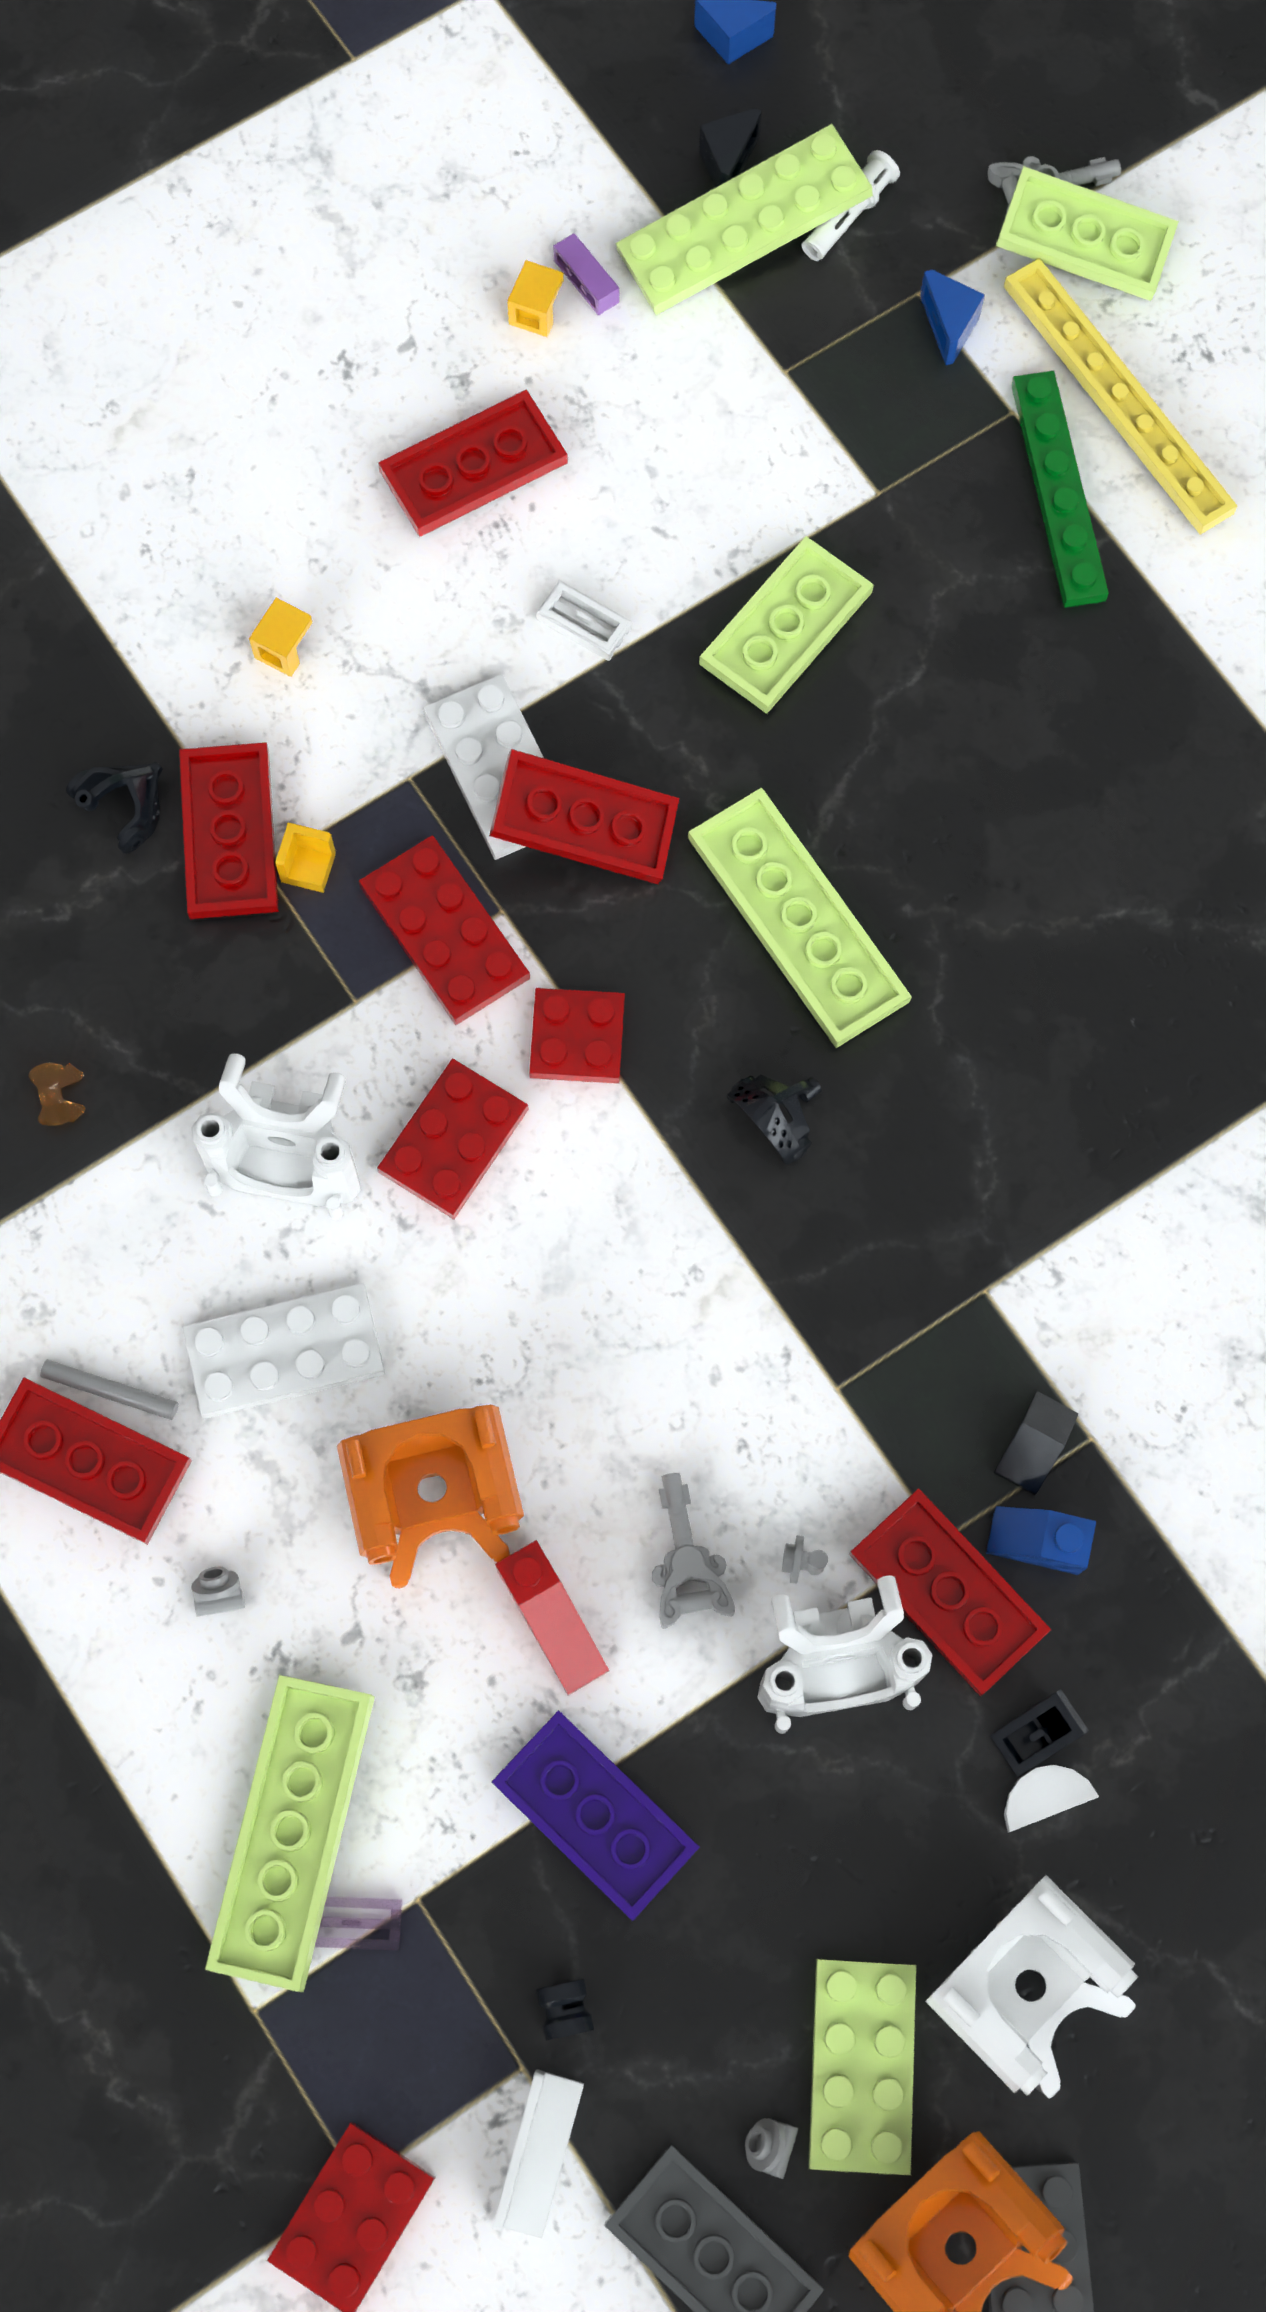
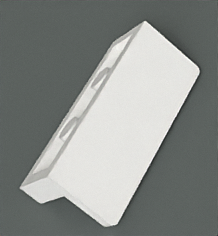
(538, 2154)

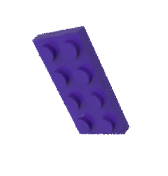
(595, 1815)

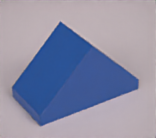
(735, 25)
(951, 310)

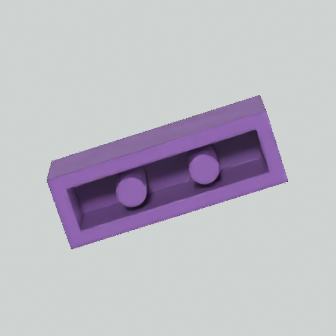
(586, 274)

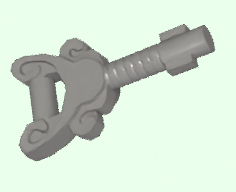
(1007, 174)
(687, 1563)

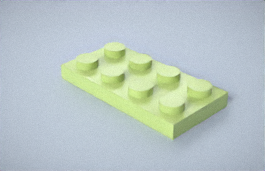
(1087, 233)
(786, 624)
(862, 2067)

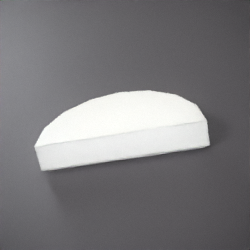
(1045, 1793)

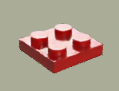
(577, 1035)

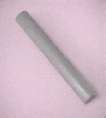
(109, 1389)

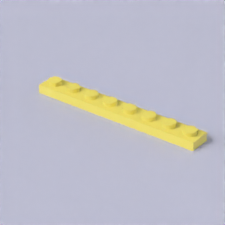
(1120, 396)

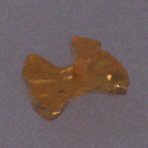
(49, 1081)

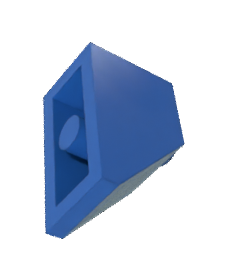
(1042, 1538)

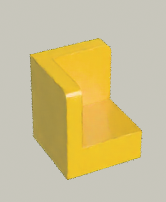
(533, 298)
(278, 636)
(305, 857)

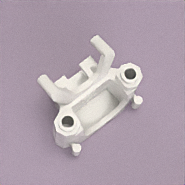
(277, 1145)
(842, 1658)
(1063, 1946)

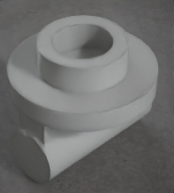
(797, 1559)
(217, 1591)
(770, 2146)

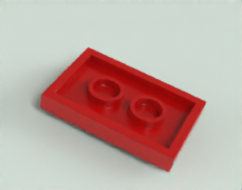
(453, 1138)
(351, 2219)

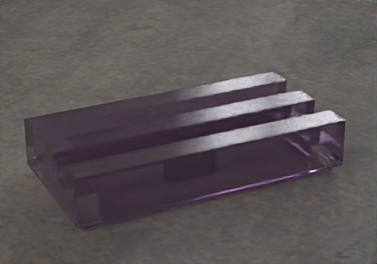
(393, 1924)

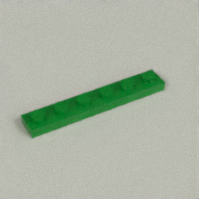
(1059, 489)

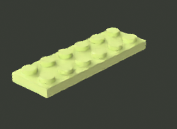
(744, 219)
(799, 917)
(290, 1833)

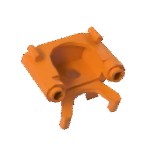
(384, 1476)
(971, 2194)

